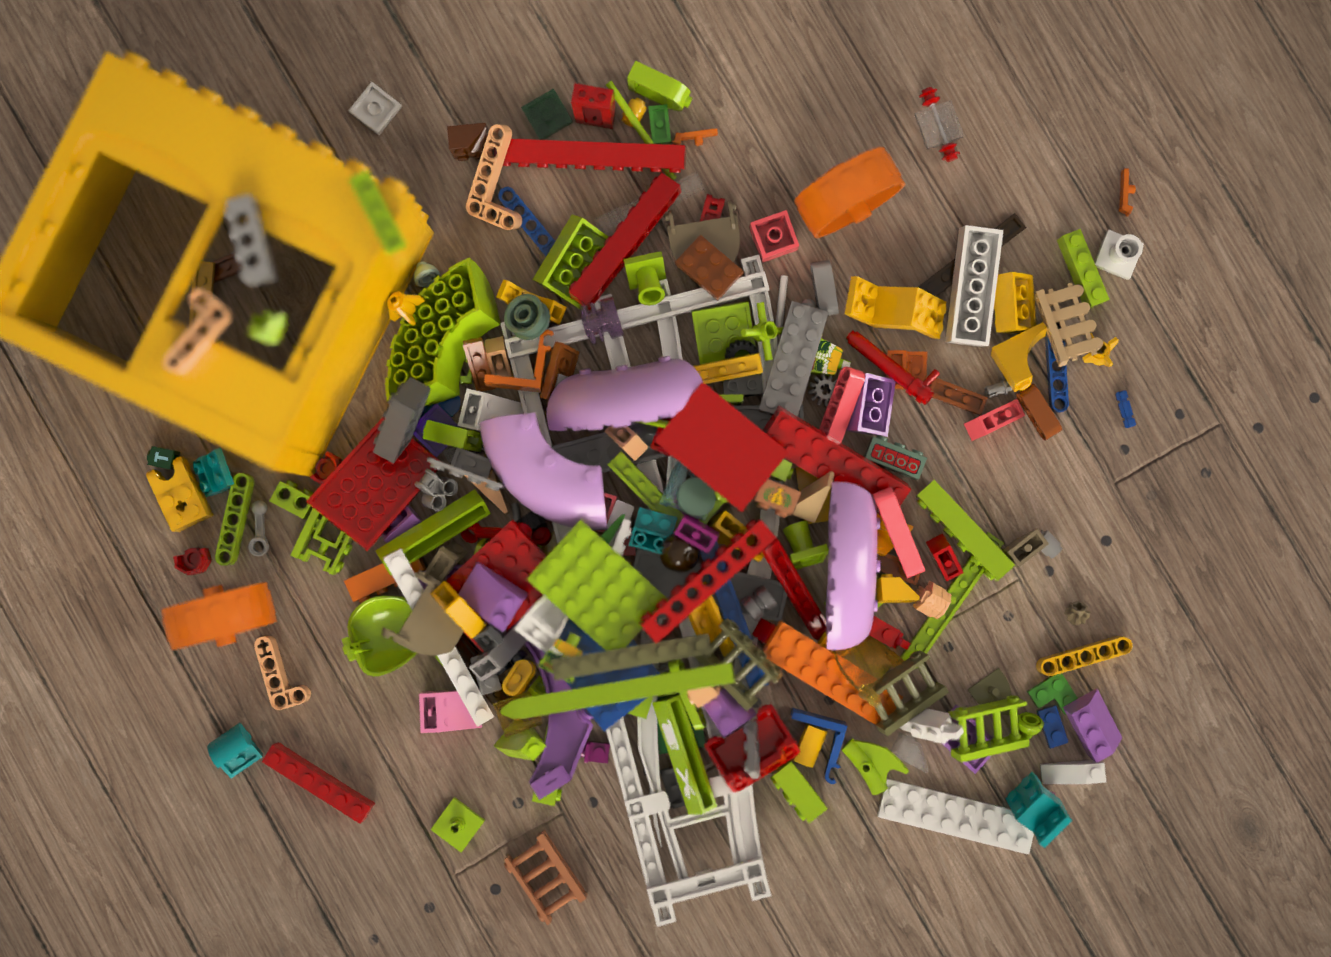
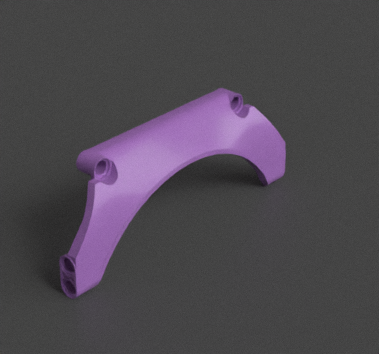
(565, 732)

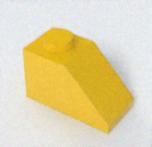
(894, 590)

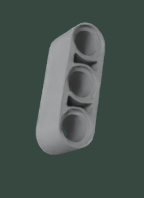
(824, 286)

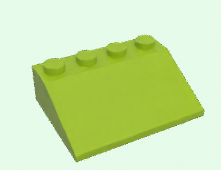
(569, 256)

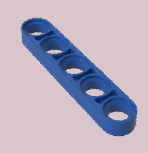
(528, 216)
(1056, 375)

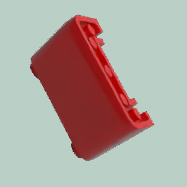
(775, 749)

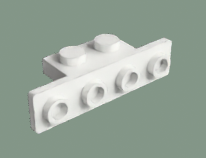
(624, 530)

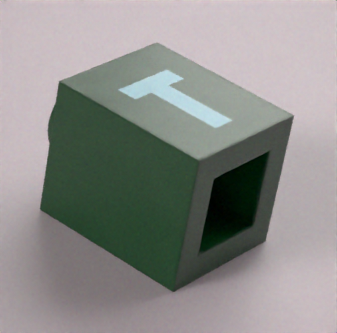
(162, 457)

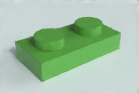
(659, 124)

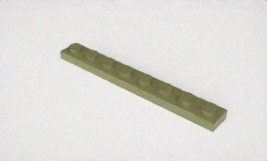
(631, 657)

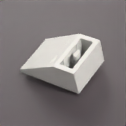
(484, 406)

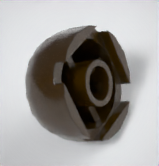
(679, 554)

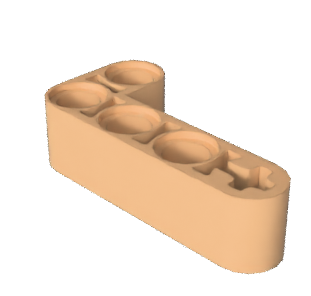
(194, 334)
(277, 671)

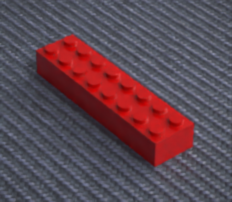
(822, 454)

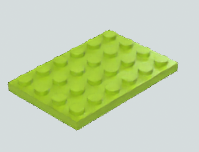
(595, 587)

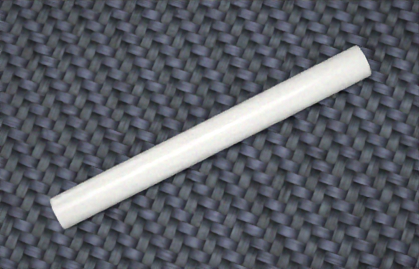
(781, 303)

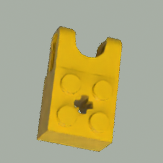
(179, 490)

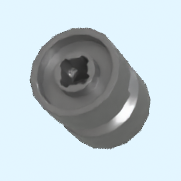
(759, 603)

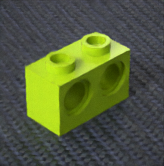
(292, 504)

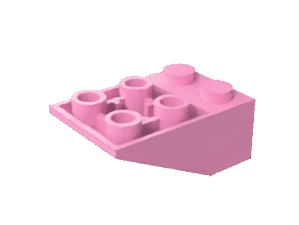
(443, 712)

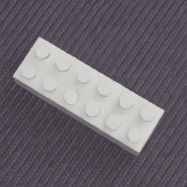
(974, 286)

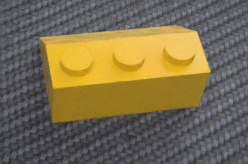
(1014, 303)

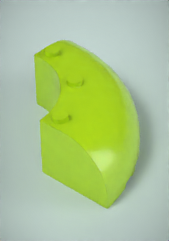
(432, 351)

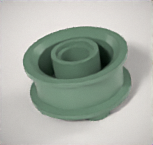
(527, 327)

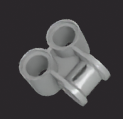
(434, 487)

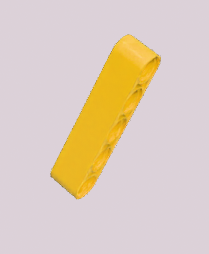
(1093, 655)

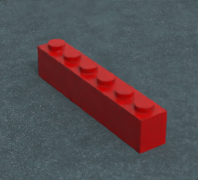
(318, 782)

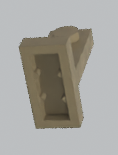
(445, 561)

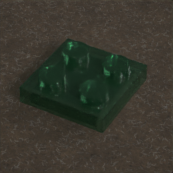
(547, 114)

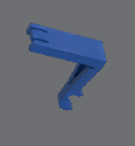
(826, 722)

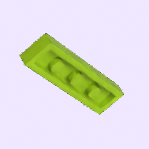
(377, 212)

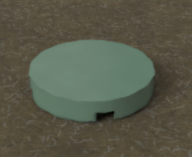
(695, 497)

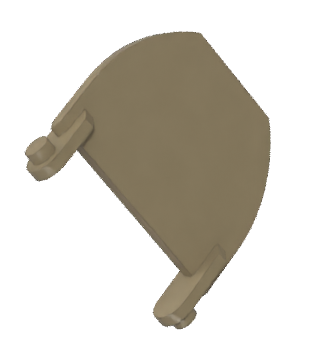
(720, 232)
(428, 626)

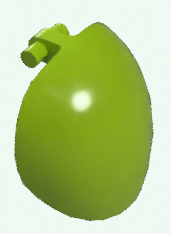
(365, 641)

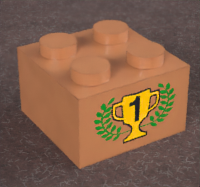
(777, 498)

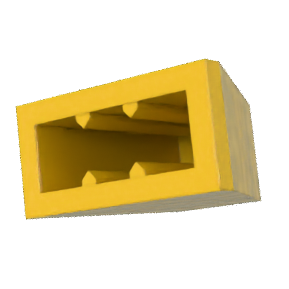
(458, 609)

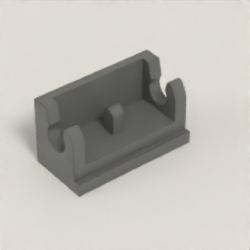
(672, 787)

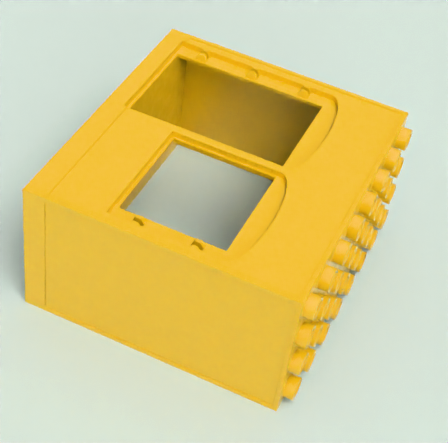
(215, 154)

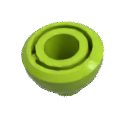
(1029, 724)

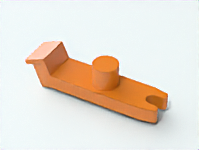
(696, 135)
(1125, 189)

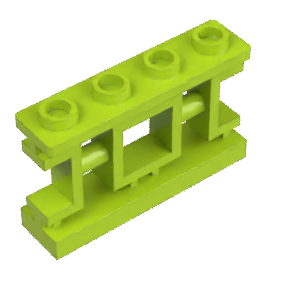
(317, 522)

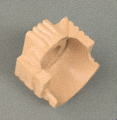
(933, 600)

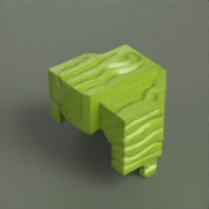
(267, 327)

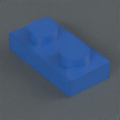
(1053, 726)

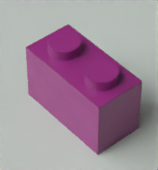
(697, 533)

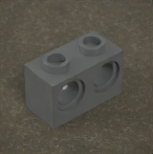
(746, 385)

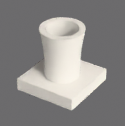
(1119, 254)

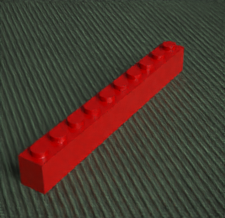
(596, 155)

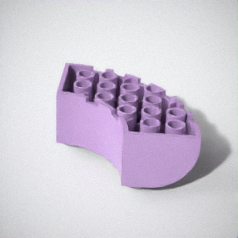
(622, 395)
(540, 476)
(851, 565)

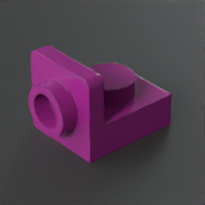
(596, 752)

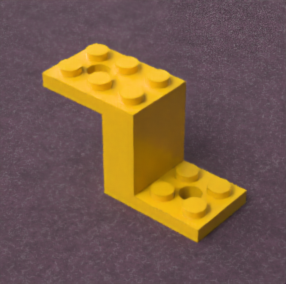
(895, 307)

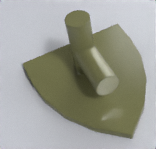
(991, 689)

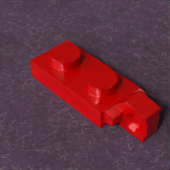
(887, 634)

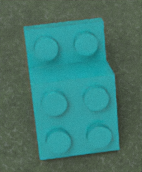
(1038, 809)

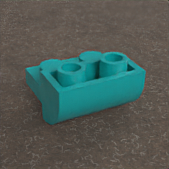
(213, 473)
(651, 530)
(234, 750)

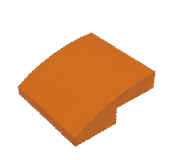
(911, 361)

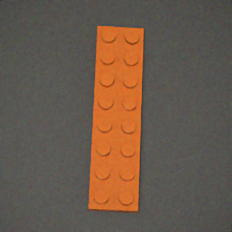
(819, 669)

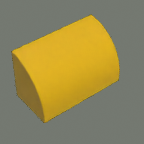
(810, 745)

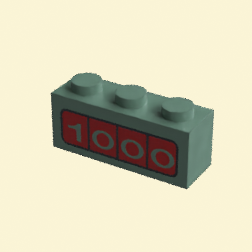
(895, 457)

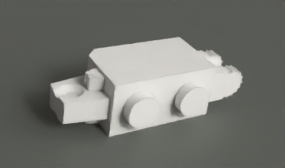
(933, 726)

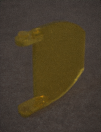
(865, 666)

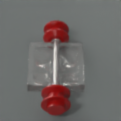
(939, 124)

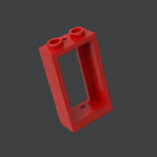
(602, 107)

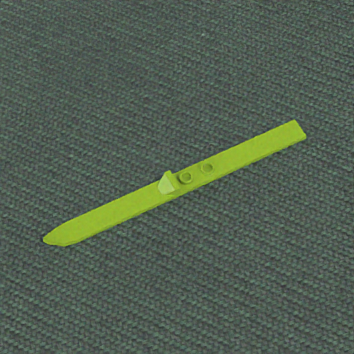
(619, 691)

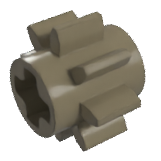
(1077, 613)

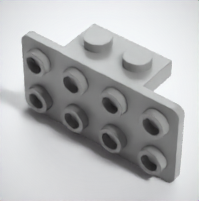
(471, 465)

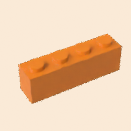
(375, 581)

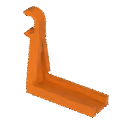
(524, 384)

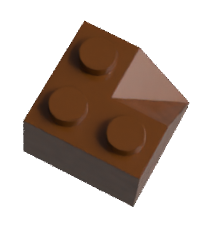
(467, 140)

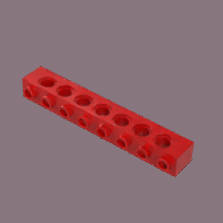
(763, 538)

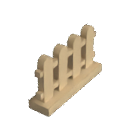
(1065, 333)

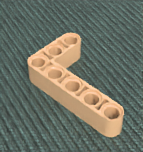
(490, 182)

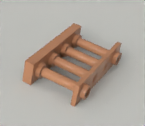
(555, 860)

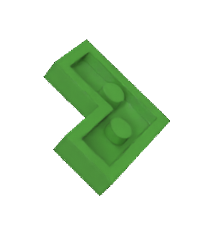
(1052, 688)

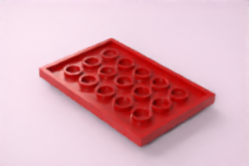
(369, 491)
(513, 557)

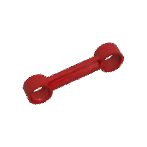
(488, 532)

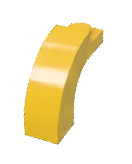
(509, 291)

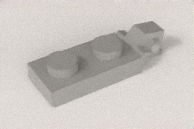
(751, 747)

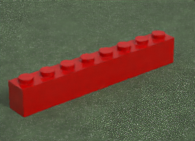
(625, 241)

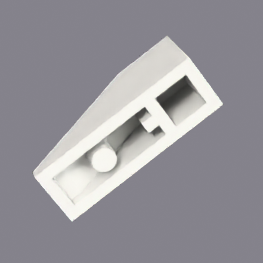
(1073, 772)

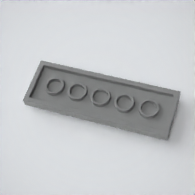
(794, 359)

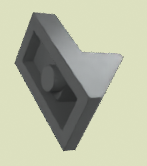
(490, 637)

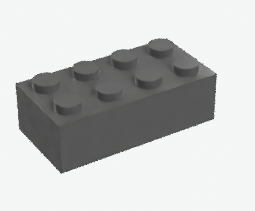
(401, 419)

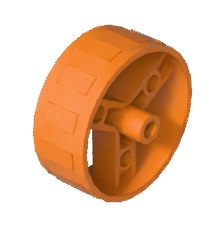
(849, 192)
(218, 615)

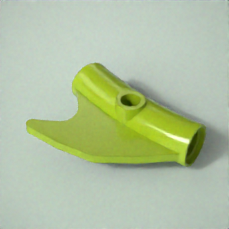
(873, 763)

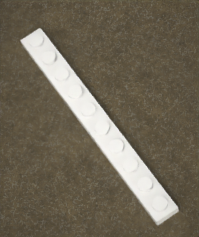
(451, 661)

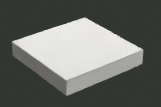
(375, 108)

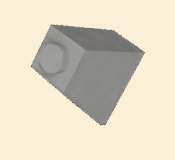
(498, 657)

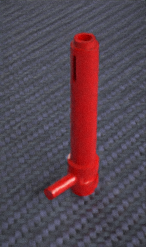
(912, 385)

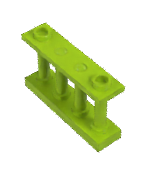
(998, 743)

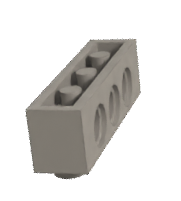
(235, 211)

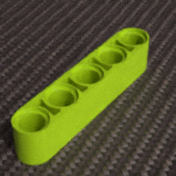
(227, 525)

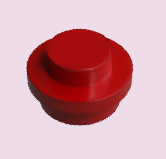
(541, 536)

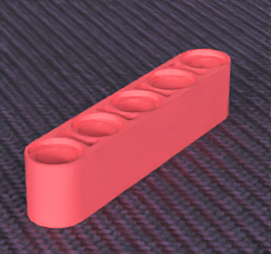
(842, 402)
(899, 532)

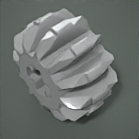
(818, 392)

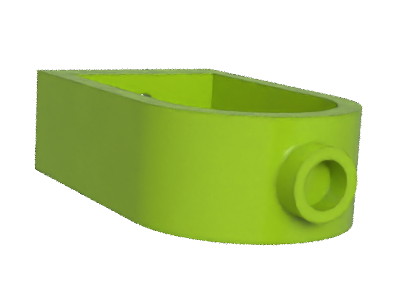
(658, 87)

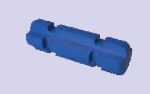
(1125, 409)

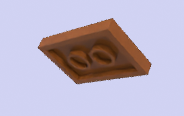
(709, 267)
(562, 362)

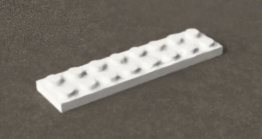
(954, 816)

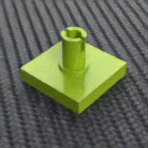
(457, 824)

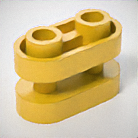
(519, 677)

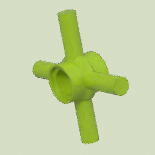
(763, 331)

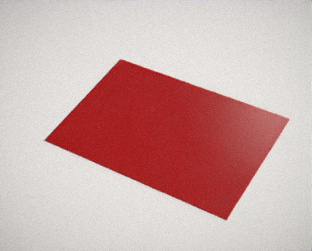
(721, 446)

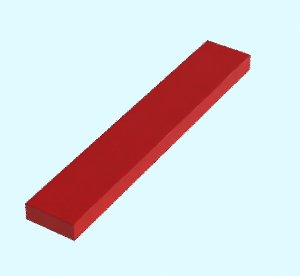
(795, 588)

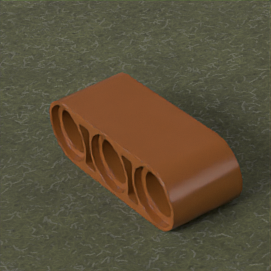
(1039, 412)

